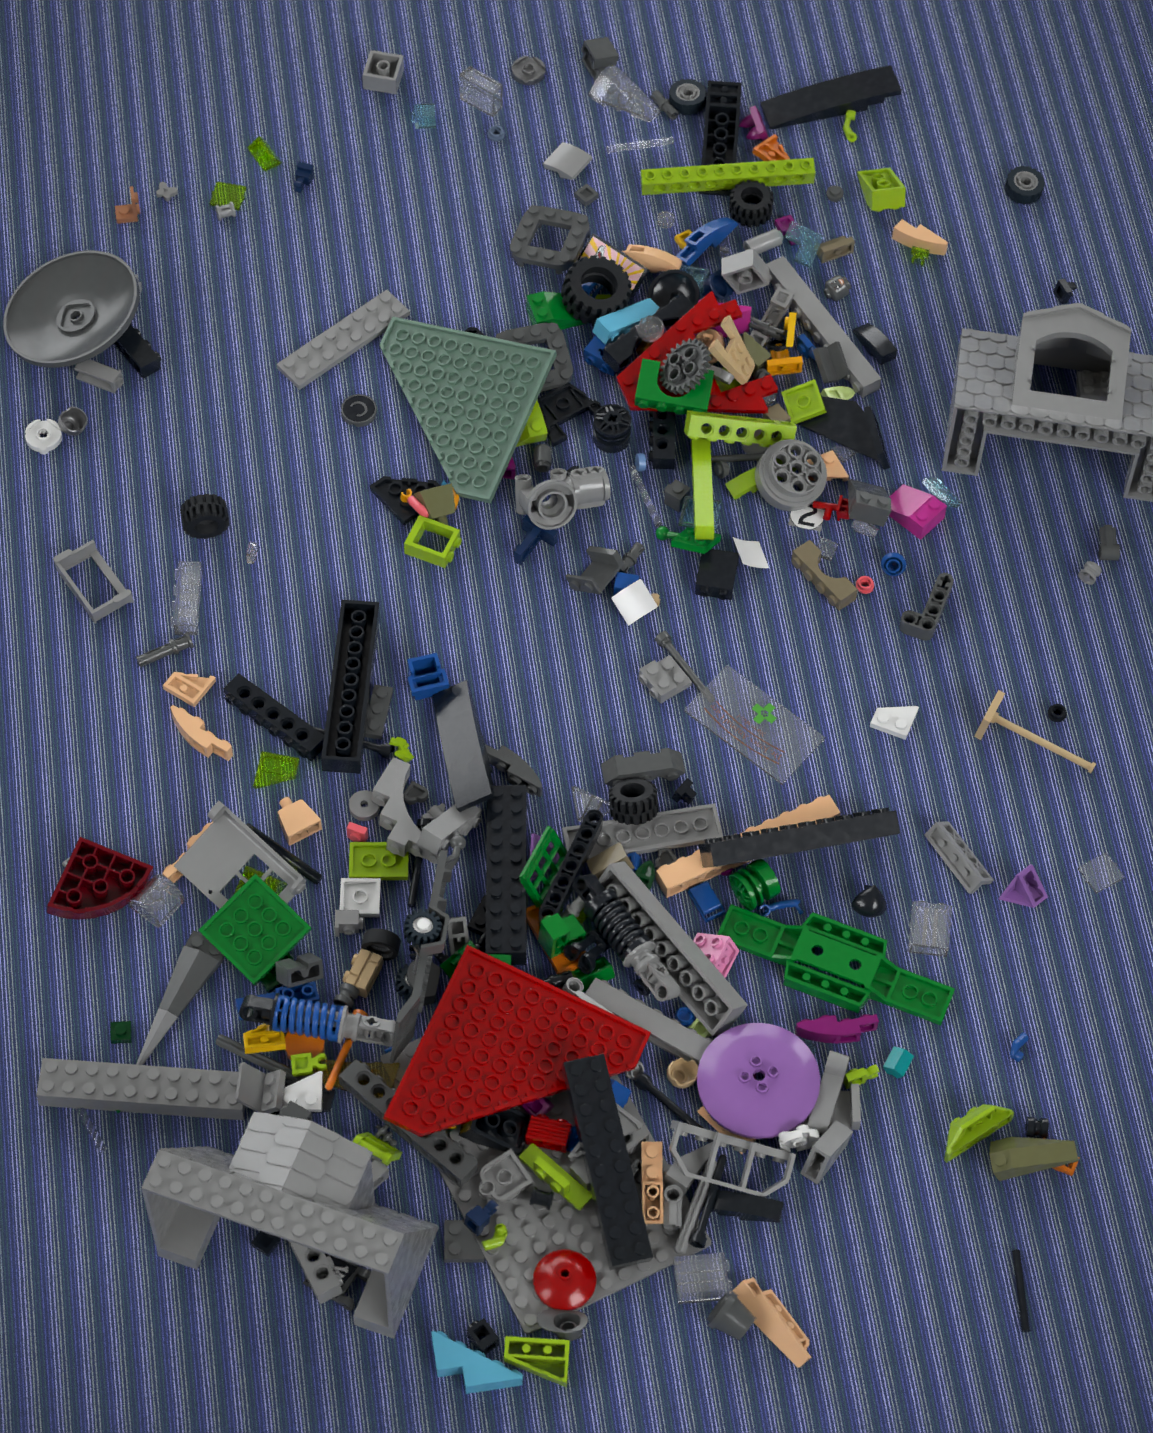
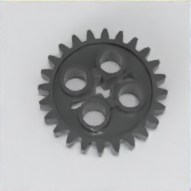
(685, 366)

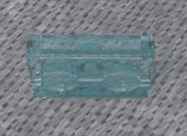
(941, 492)

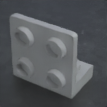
(260, 1090)

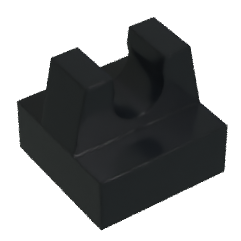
(1064, 291)
(685, 792)

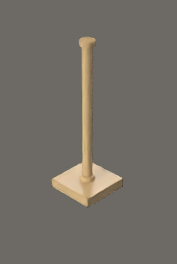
(992, 716)

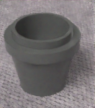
(731, 1316)

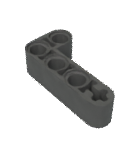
(927, 620)

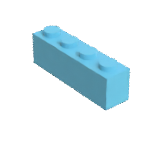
(612, 325)

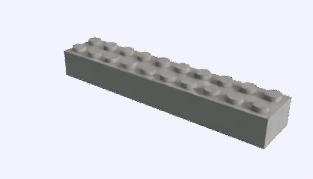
(700, 982)
(139, 1089)

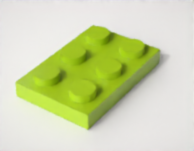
(374, 861)

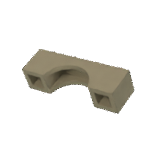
(838, 591)

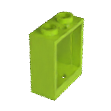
(429, 555)

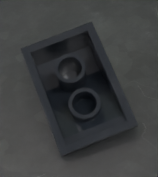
(499, 1130)

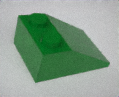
(549, 308)

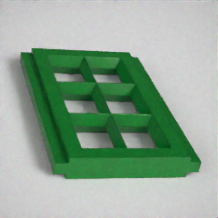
(548, 836)

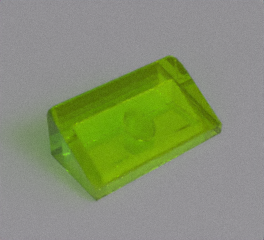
(263, 154)

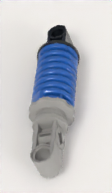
(316, 1021)

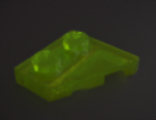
(275, 769)

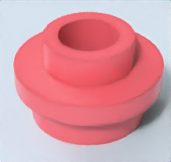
(865, 580)

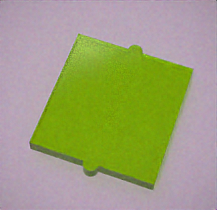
(228, 193)

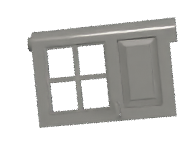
(224, 852)

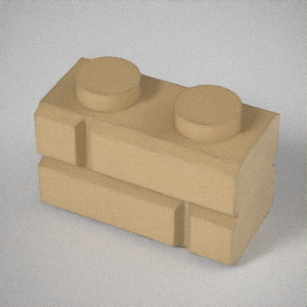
(364, 971)

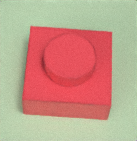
(357, 832)

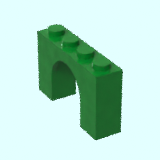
(650, 396)

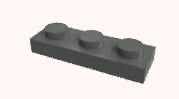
(378, 711)

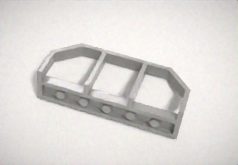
(739, 1145)

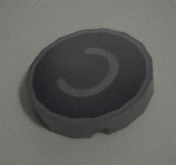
(358, 410)

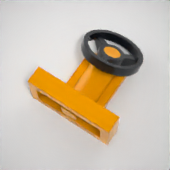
(780, 360)

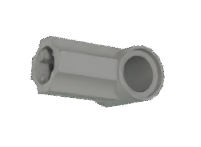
(672, 1208)

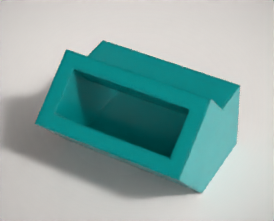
(898, 1062)

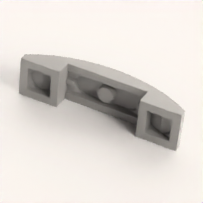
(774, 314)

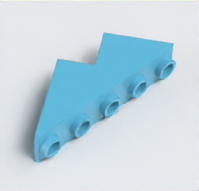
(477, 1370)

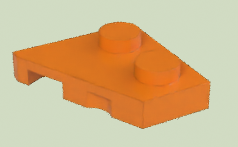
(770, 150)

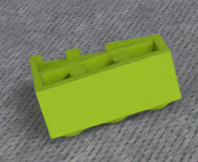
(539, 1356)

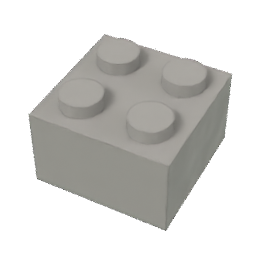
(383, 72)
(745, 271)

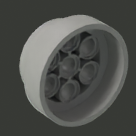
(782, 494)

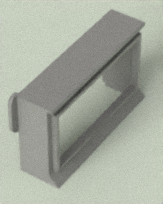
(70, 558)

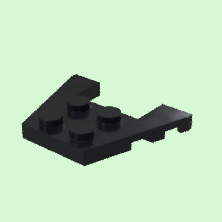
(563, 405)

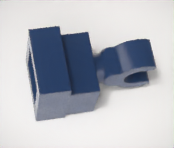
(303, 175)
(479, 1218)

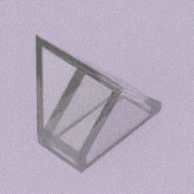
(586, 801)

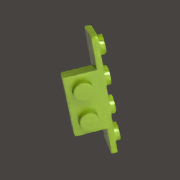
(555, 1177)

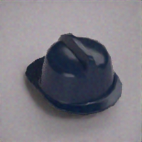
(718, 285)

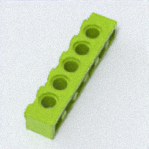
(696, 419)

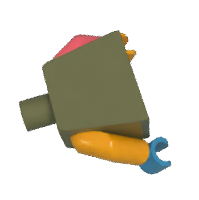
(433, 502)

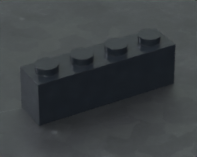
(138, 352)

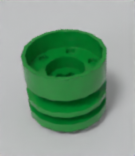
(754, 884)

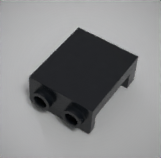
(717, 574)

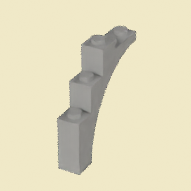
(394, 816)

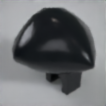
(869, 902)

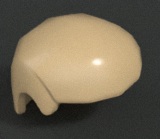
(682, 1073)

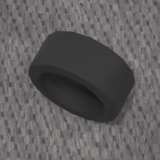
(382, 943)

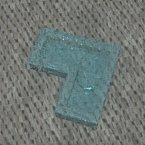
(808, 241)

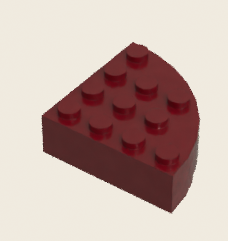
(97, 882)

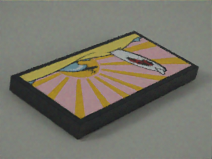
(600, 247)

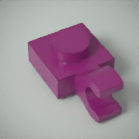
(782, 225)

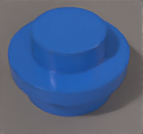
(685, 1016)

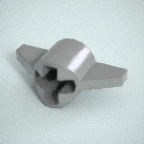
(434, 812)

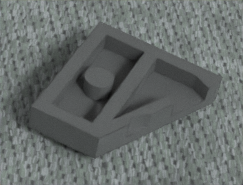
(460, 1244)

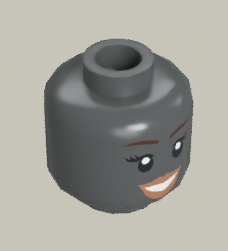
(837, 288)

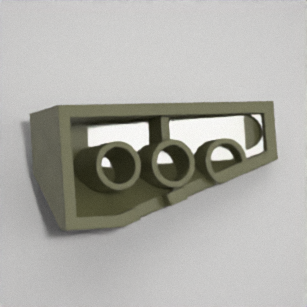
(1023, 1156)

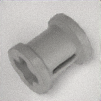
(225, 211)

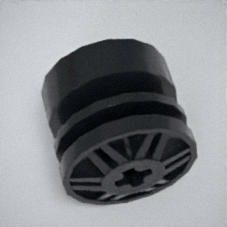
(612, 428)

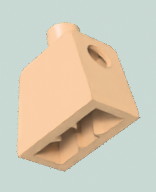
(297, 820)

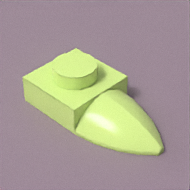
(838, 392)

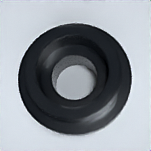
(1057, 708)

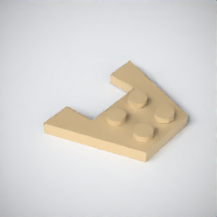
(735, 356)

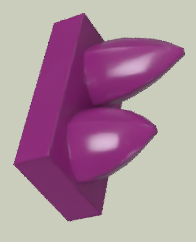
(754, 119)

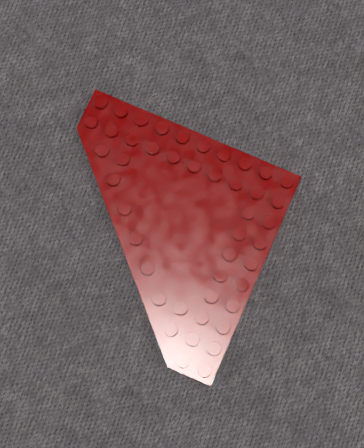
(503, 1045)

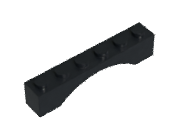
(619, 353)

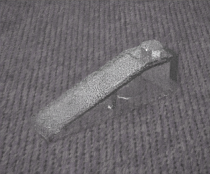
(619, 91)

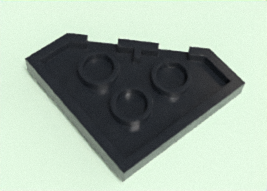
(389, 493)

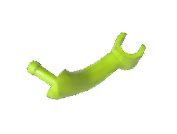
(850, 135)

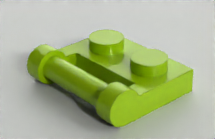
(379, 1148)

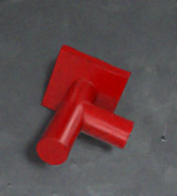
(840, 508)

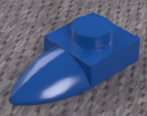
(805, 347)

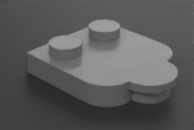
(503, 1178)

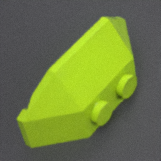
(974, 1127)

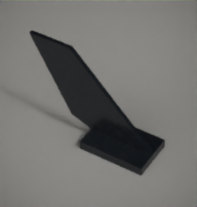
(850, 427)

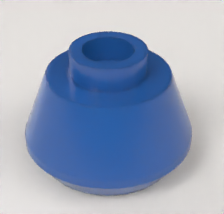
(893, 564)

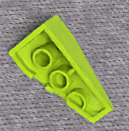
(535, 428)

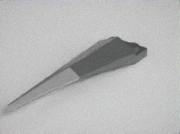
(193, 969)

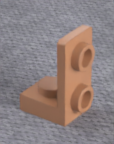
(128, 212)

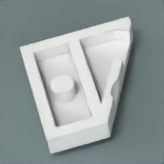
(894, 720)
(306, 1093)

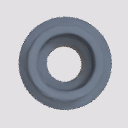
(496, 133)

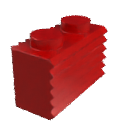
(549, 1133)

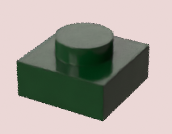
(121, 1032)

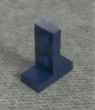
(532, 538)

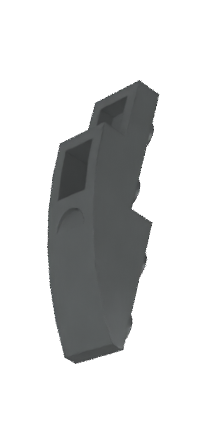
(517, 769)

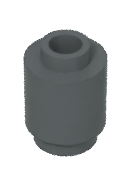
(542, 458)

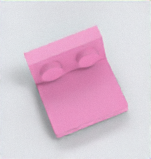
(718, 950)

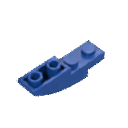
(707, 235)
(305, 991)

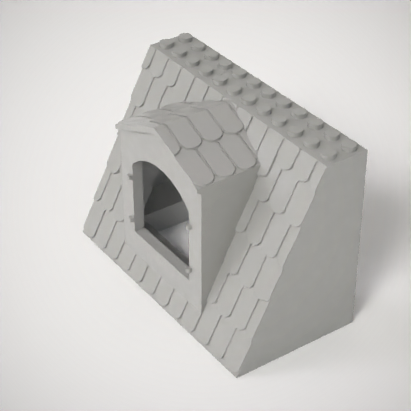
(995, 394)
(299, 1187)

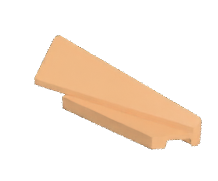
(774, 1321)

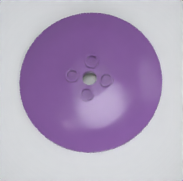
(754, 1106)

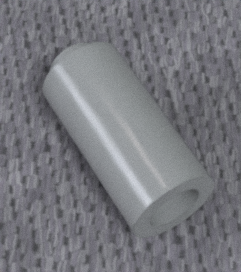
(764, 241)

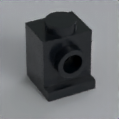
(482, 1328)

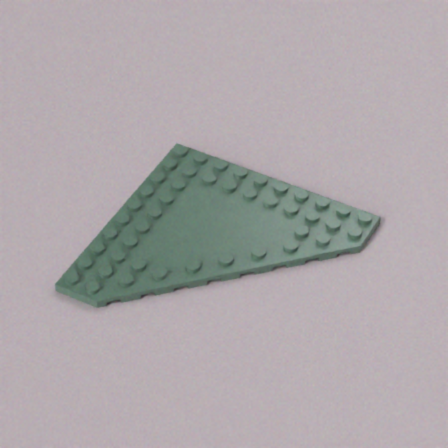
(467, 396)

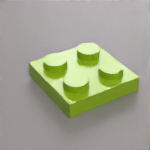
(803, 401)

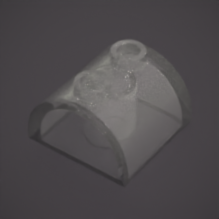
(157, 900)

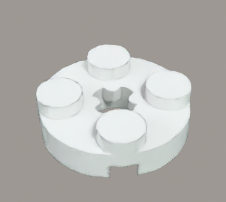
(45, 444)
(801, 1138)

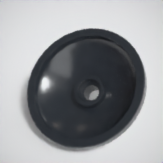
(673, 284)

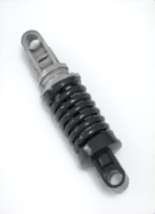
(625, 936)

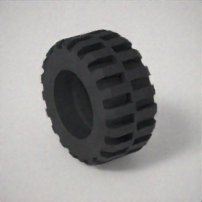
(598, 271)

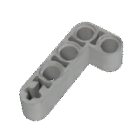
(829, 1091)

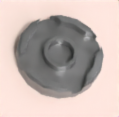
(528, 70)

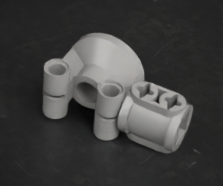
(579, 490)

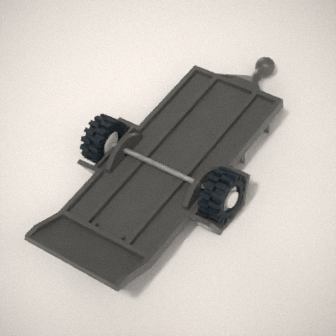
(428, 937)

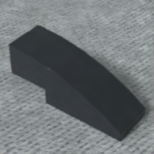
(875, 343)

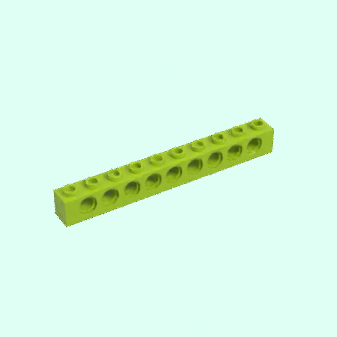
(726, 176)

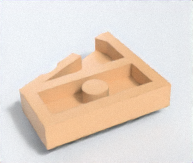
(833, 467)
(188, 687)

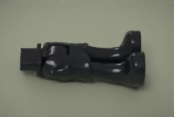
(587, 960)

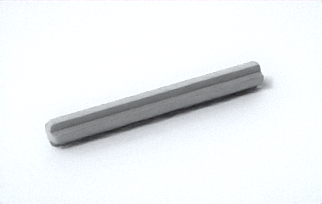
(693, 1213)

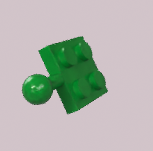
(686, 539)

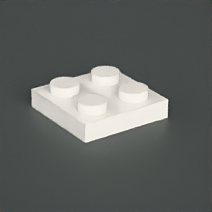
(361, 895)

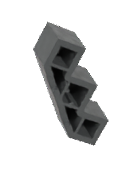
(666, 764)

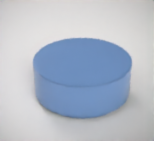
(640, 462)

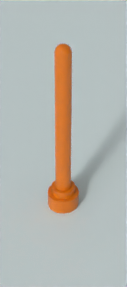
(341, 1058)

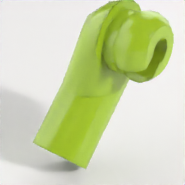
(498, 1238)

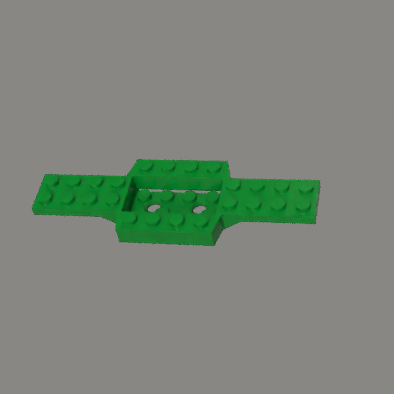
(840, 946)

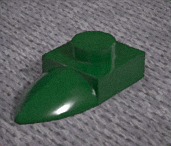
(646, 873)

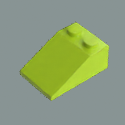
(882, 189)

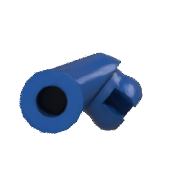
(1015, 1052)

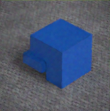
(426, 676)

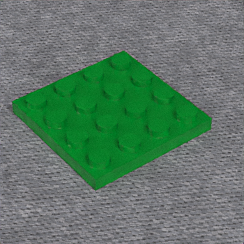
(255, 929)

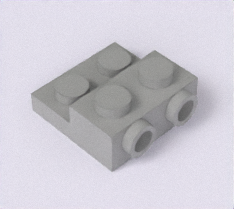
(664, 678)

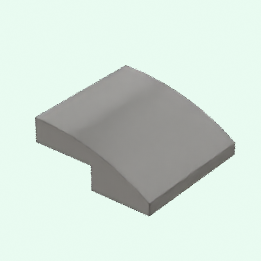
(567, 161)

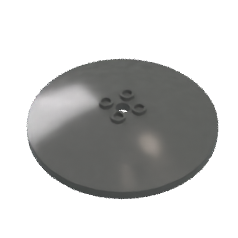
(44, 309)

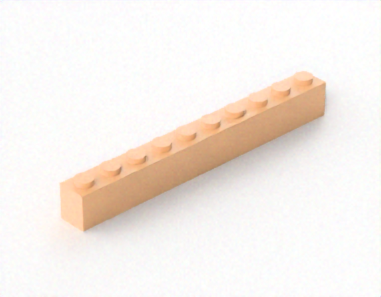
(689, 871)

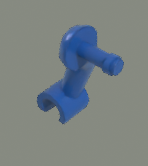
(780, 905)

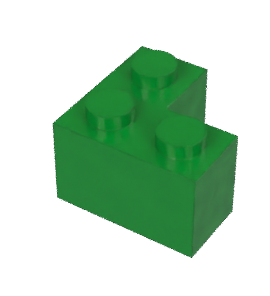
(557, 932)

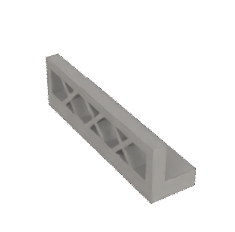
(958, 856)

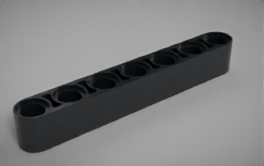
(572, 861)

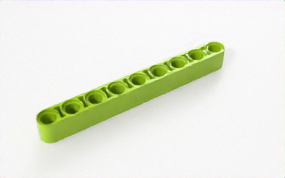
(702, 488)

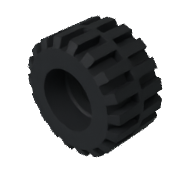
(751, 213)
(204, 516)
(633, 801)

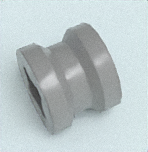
(1090, 572)

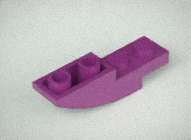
(828, 1030)

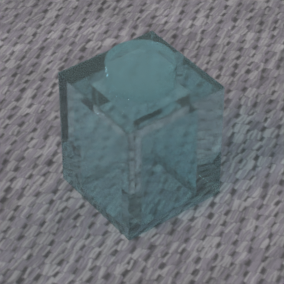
(424, 116)

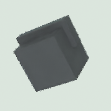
(598, 55)

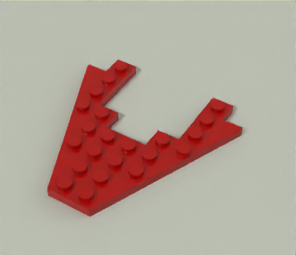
(703, 316)

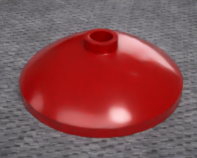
(560, 1291)

